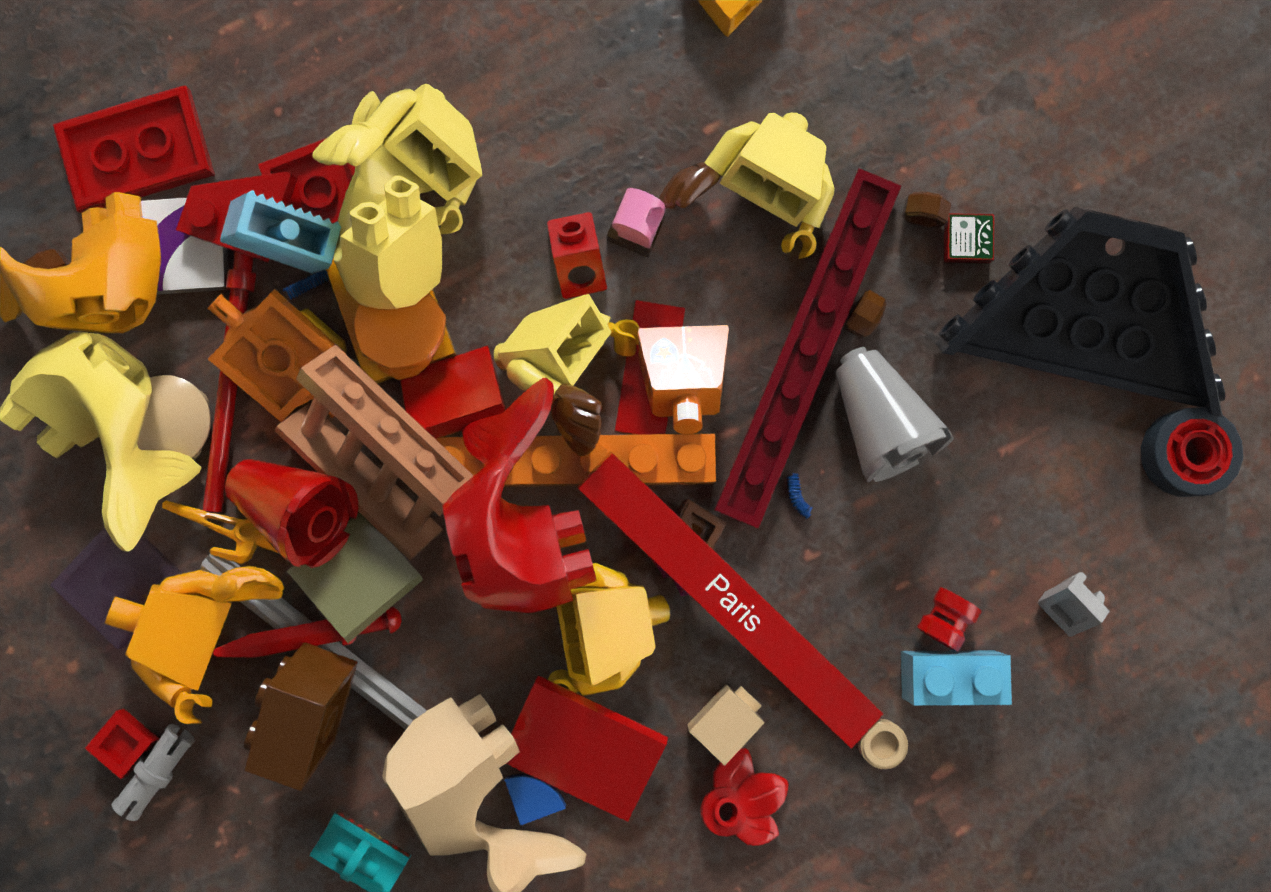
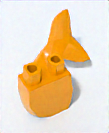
(104, 286)

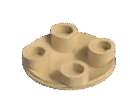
(175, 417)

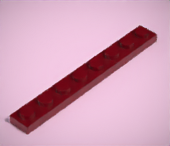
(807, 348)

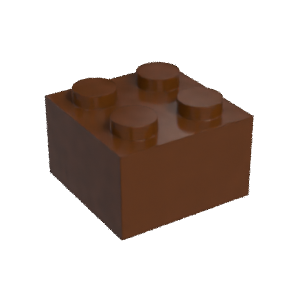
(299, 715)

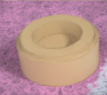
(884, 745)

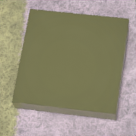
(359, 580)

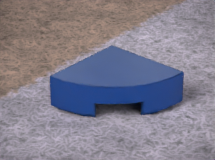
(533, 797)

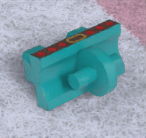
(360, 854)

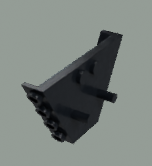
(1099, 315)

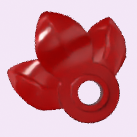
(751, 797)

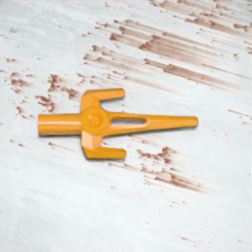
(244, 533)

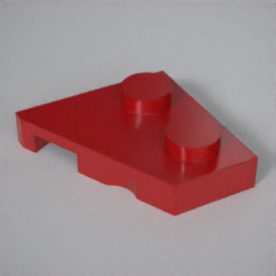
(209, 204)

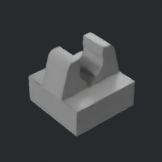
(1074, 605)

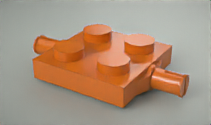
(268, 350)

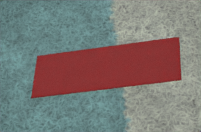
(634, 407)

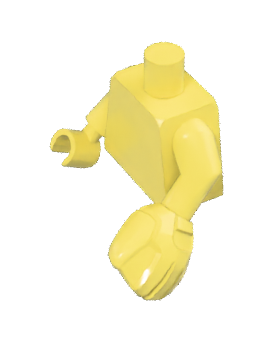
(425, 137)

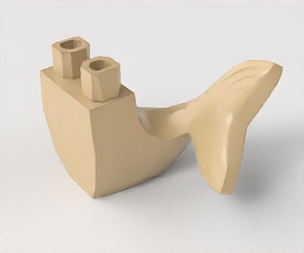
(439, 781)

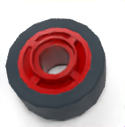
(1217, 449)

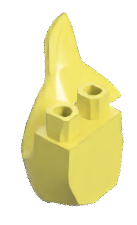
(387, 234)
(90, 391)

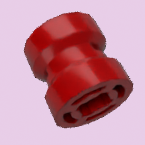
(954, 609)

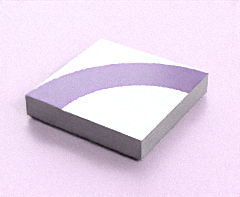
(185, 260)

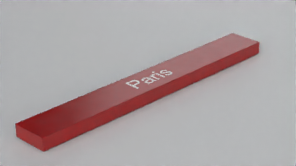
(729, 599)

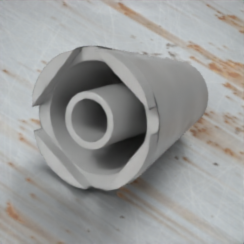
(886, 416)

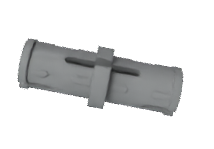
(153, 772)

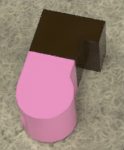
(637, 222)

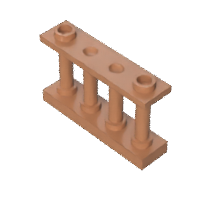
(390, 434)

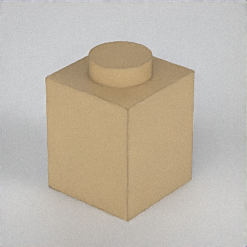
(727, 722)

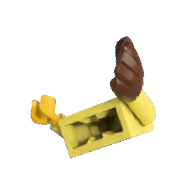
(771, 166)
(559, 346)

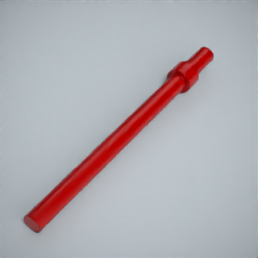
(240, 283)

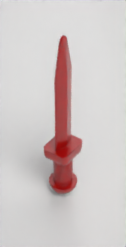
(294, 636)

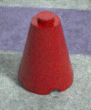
(294, 509)

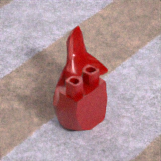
(505, 550)

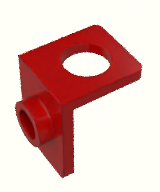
(574, 245)

